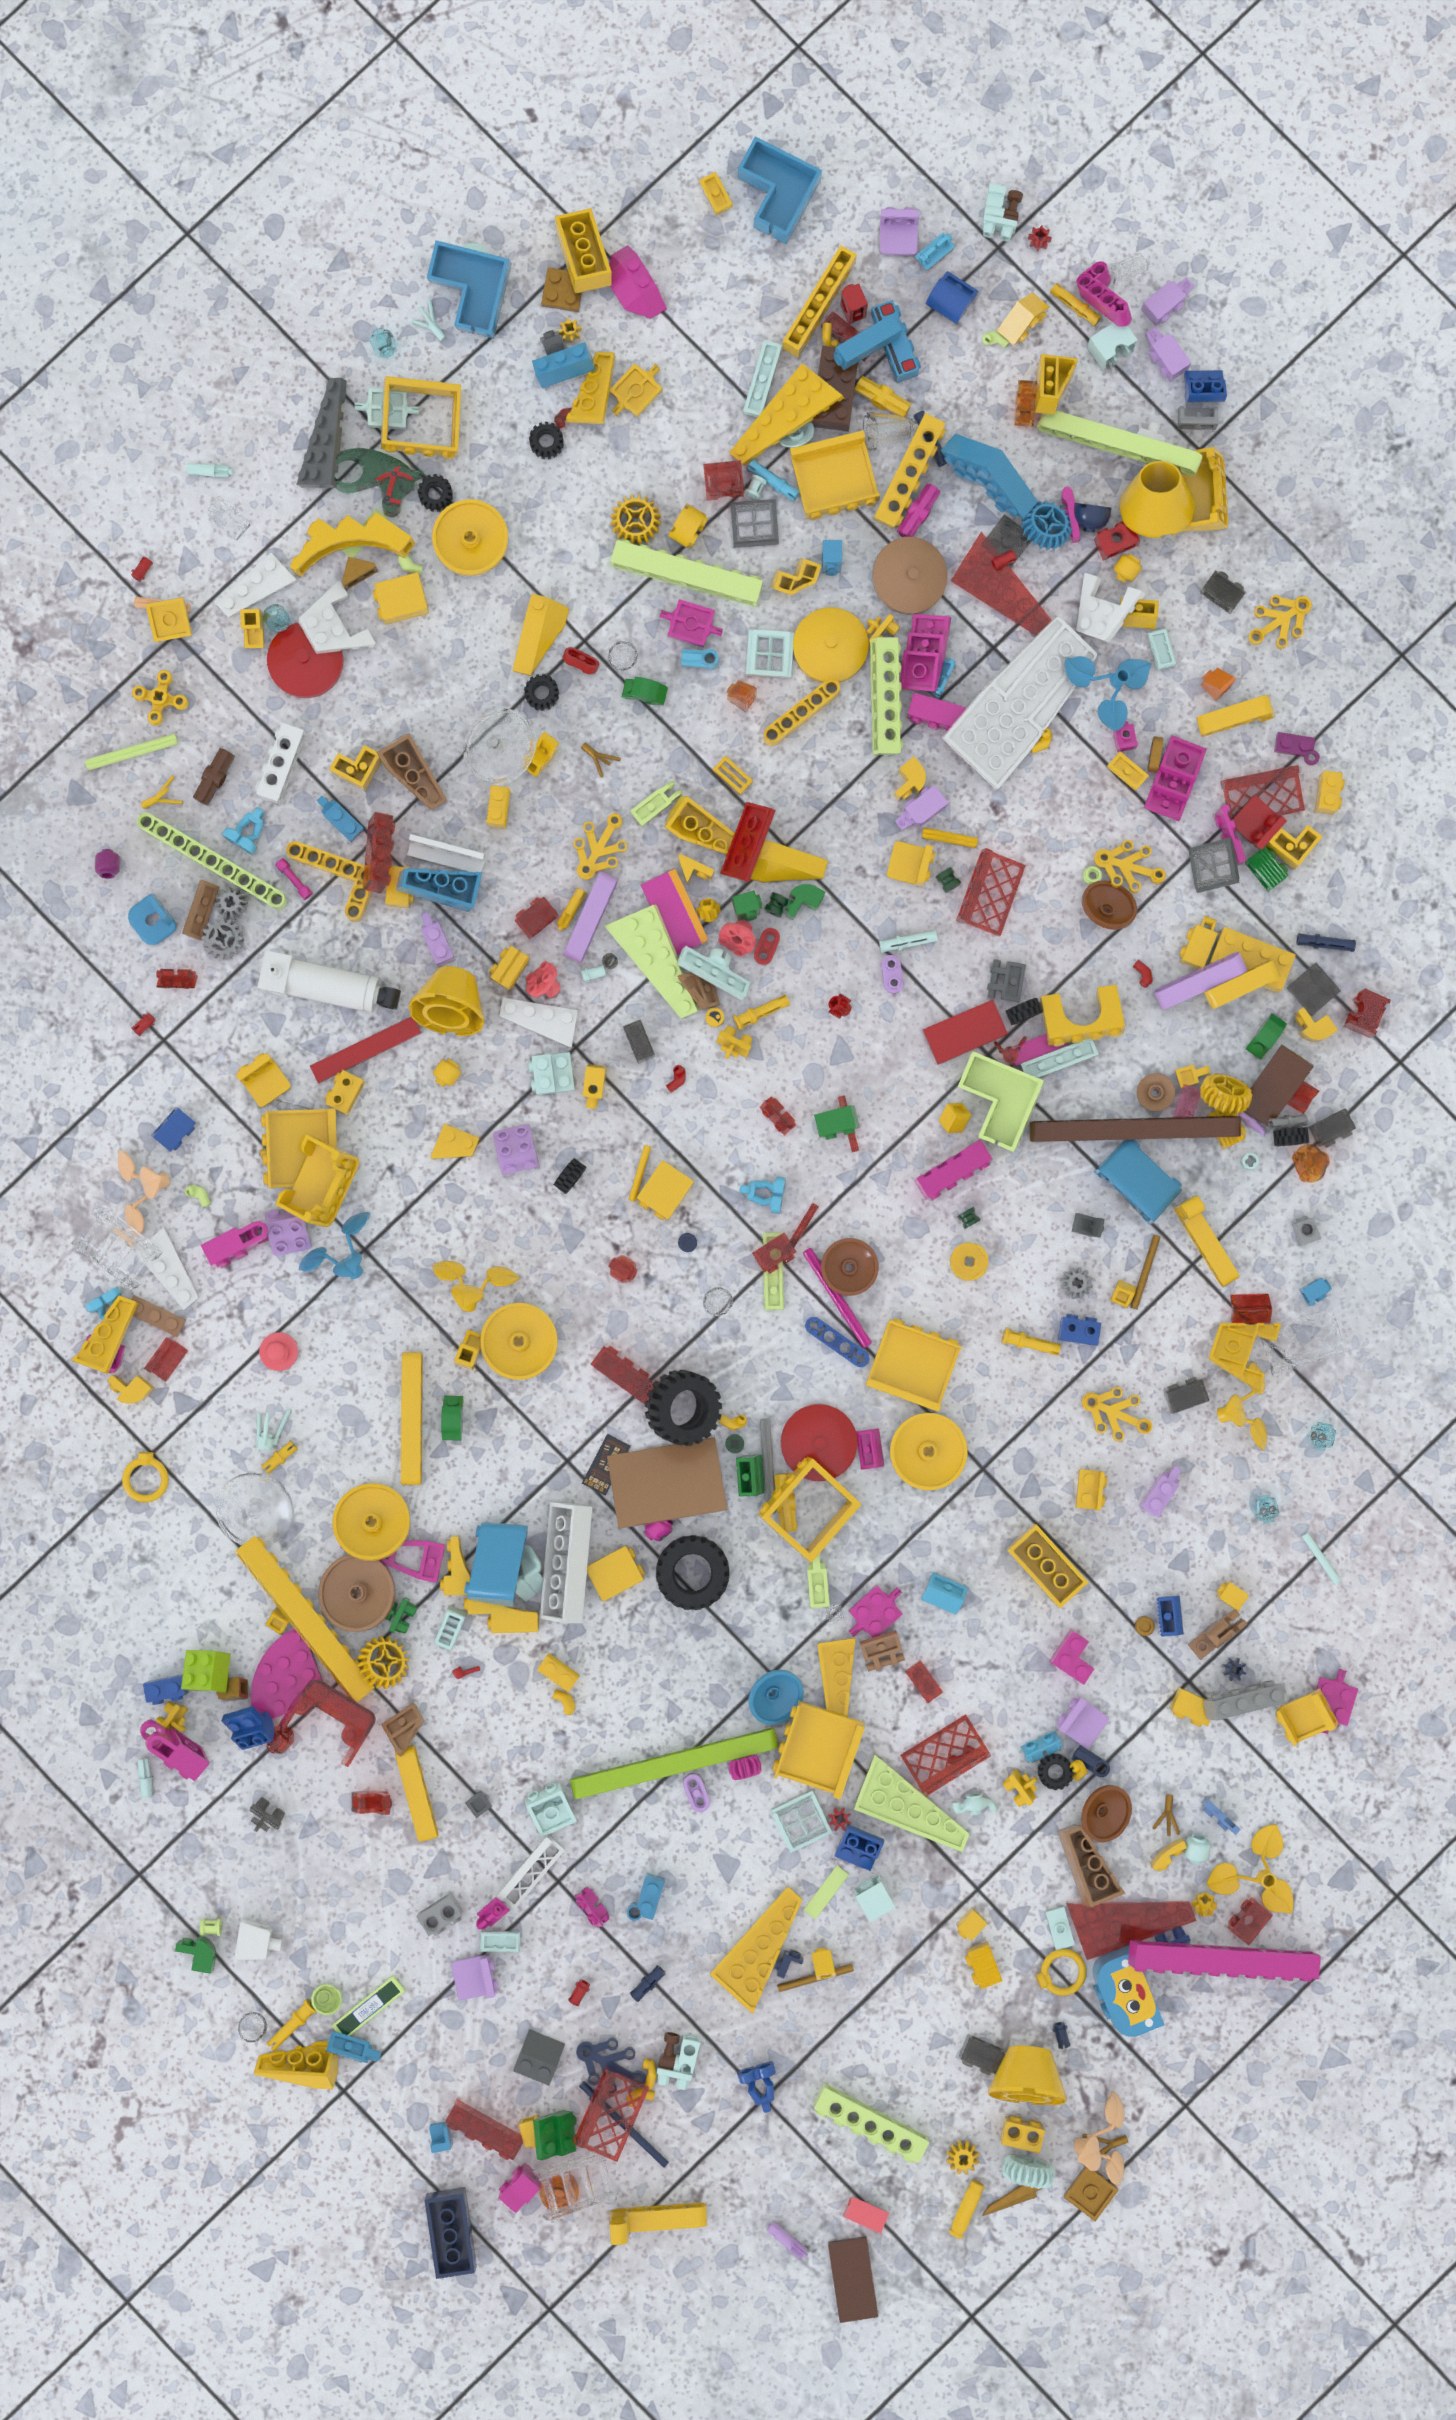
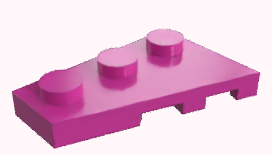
(1228, 829)

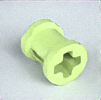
(211, 1927)

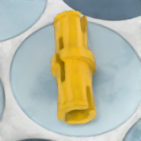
(279, 1457)

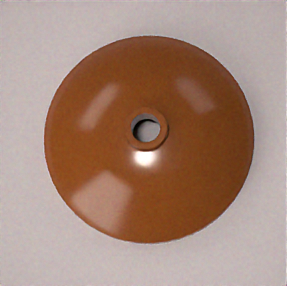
(1108, 905)
(851, 1252)
(1106, 1813)

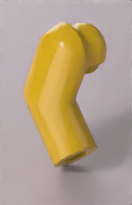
(826, 335)
(1044, 741)
(734, 1423)
(567, 1701)
(1079, 1770)
(652, 2074)

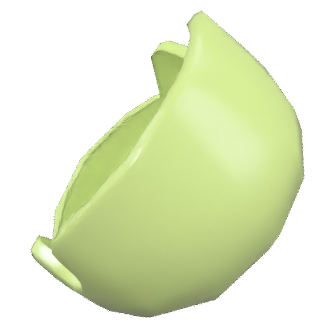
(326, 1999)

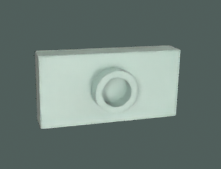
(1161, 649)
(1059, 1928)
(500, 1941)

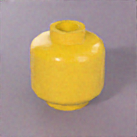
(1127, 568)
(447, 1072)

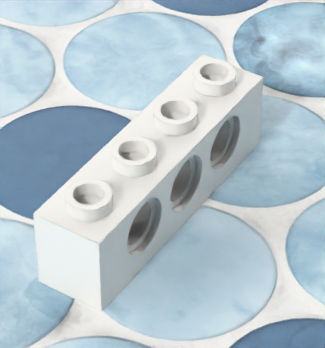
(283, 734)

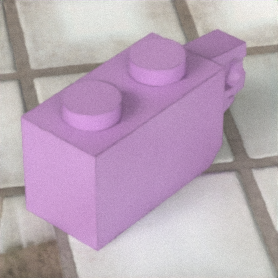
(1166, 300)
(1167, 354)
(922, 809)
(436, 941)
(1161, 1492)

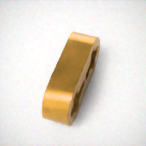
(1155, 754)

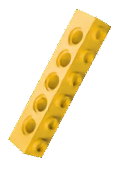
(819, 301)
(927, 425)

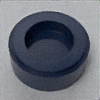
(687, 1242)

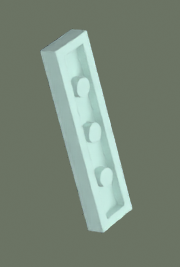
(762, 378)
(1060, 1059)

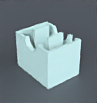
(1110, 342)
(874, 1898)

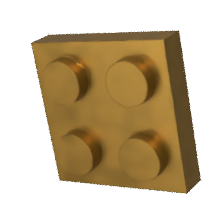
(559, 292)
(1090, 2193)

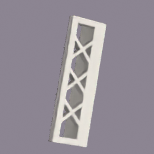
(445, 854)
(524, 1868)

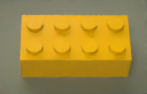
(583, 250)
(1253, 954)
(1047, 1565)

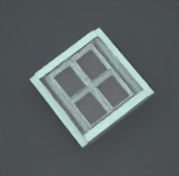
(769, 653)
(801, 1821)

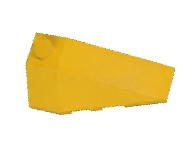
(785, 863)

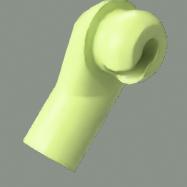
(994, 337)
(408, 566)
(198, 1192)

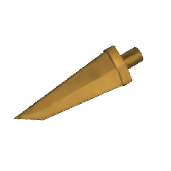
(1014, 2197)

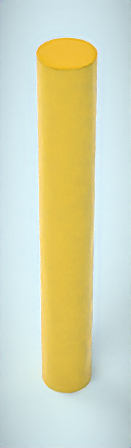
(639, 1173)

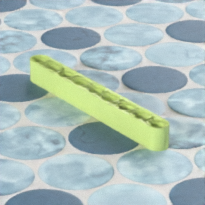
(1118, 441)
(205, 855)

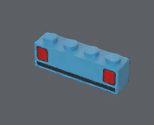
(898, 352)

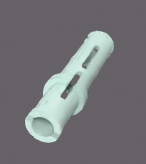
(908, 941)

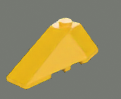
(540, 629)
(696, 825)
(302, 2066)

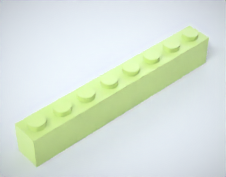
(686, 573)

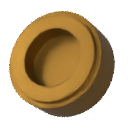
(1144, 1626)

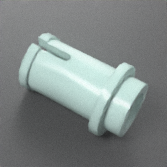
(593, 973)

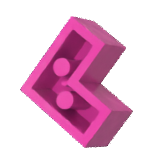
(1068, 1654)
(520, 2188)

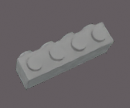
(1244, 1701)

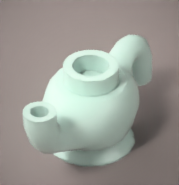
(974, 1804)

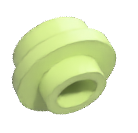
(1092, 869)

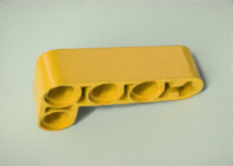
(1236, 715)
(1242, 984)

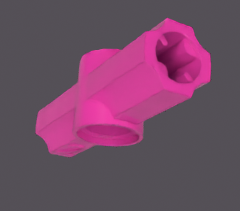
(918, 511)

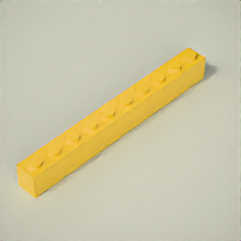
(303, 1618)

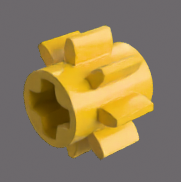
(571, 335)
(708, 910)
(1204, 1904)

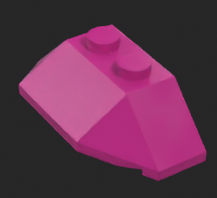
(634, 284)

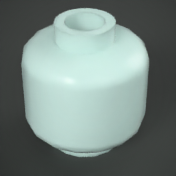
(1197, 1848)

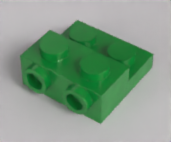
(555, 2134)

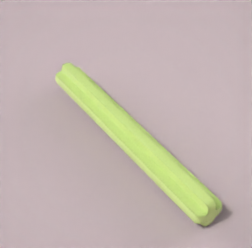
(130, 752)

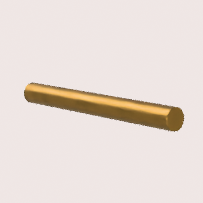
(1145, 1272)
(812, 1978)

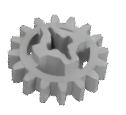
(215, 940)

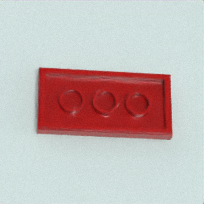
(747, 841)
(965, 1032)

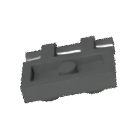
(1012, 982)

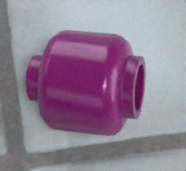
(107, 864)

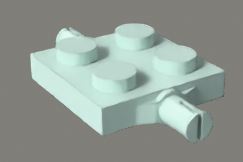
(397, 409)

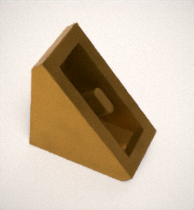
(357, 571)

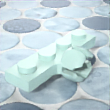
(714, 970)

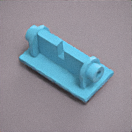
(935, 251)
(948, 666)
(1049, 1742)

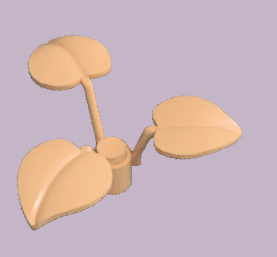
(151, 1182)
(1089, 2148)

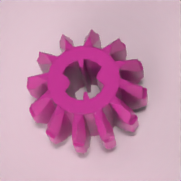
(745, 1767)

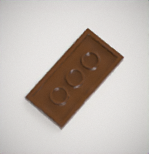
(1277, 1084)
(853, 2279)

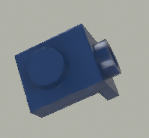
(783, 1964)

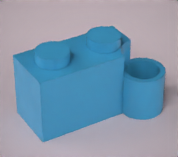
(648, 1897)

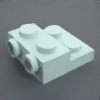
(552, 1073)
(550, 1809)

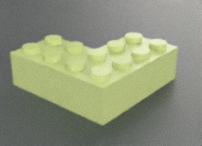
(1012, 1095)

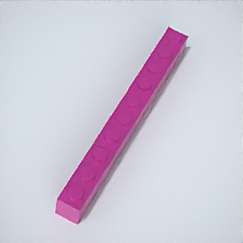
(1224, 1960)

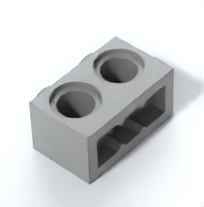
(437, 1910)

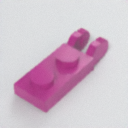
(1068, 500)

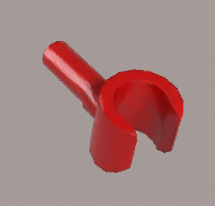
(459, 1673)

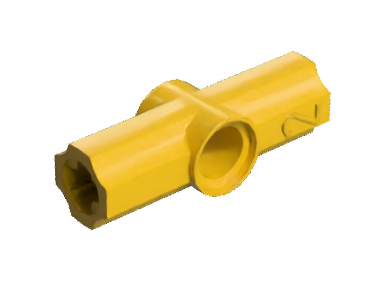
(882, 397)
(787, 1507)

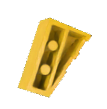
(1052, 380)

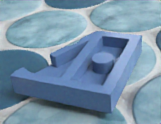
(1224, 1822)

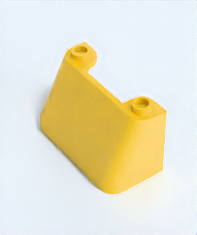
(1209, 492)
(320, 1183)

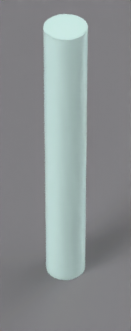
(1321, 1558)

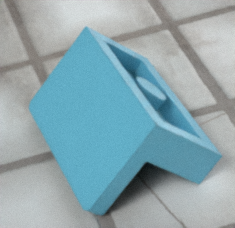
(944, 1593)

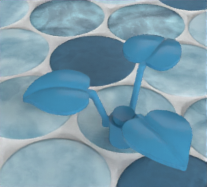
(1130, 672)
(348, 1266)

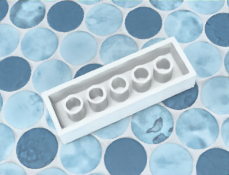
(566, 1562)

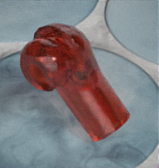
(560, 418)

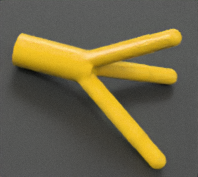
(156, 798)

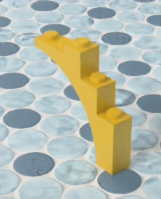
(350, 533)
(502, 1618)

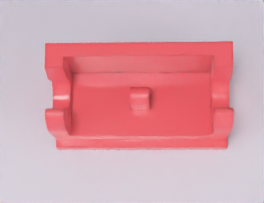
(865, 2214)

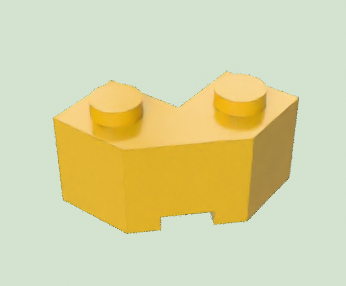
(804, 576)

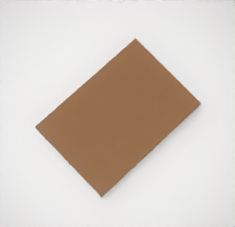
(666, 1483)

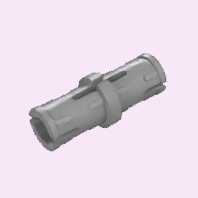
(1287, 1122)

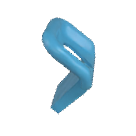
(161, 929)

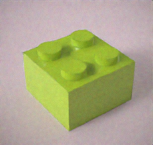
(205, 1671)

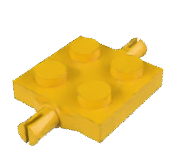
(635, 390)

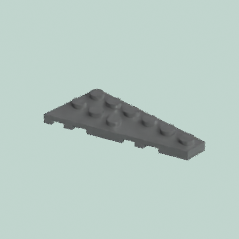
(325, 442)

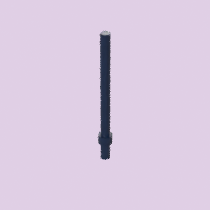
(633, 2133)

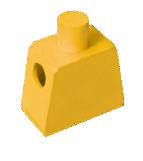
(594, 1076)

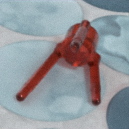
(1010, 1053)

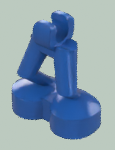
(761, 2071)

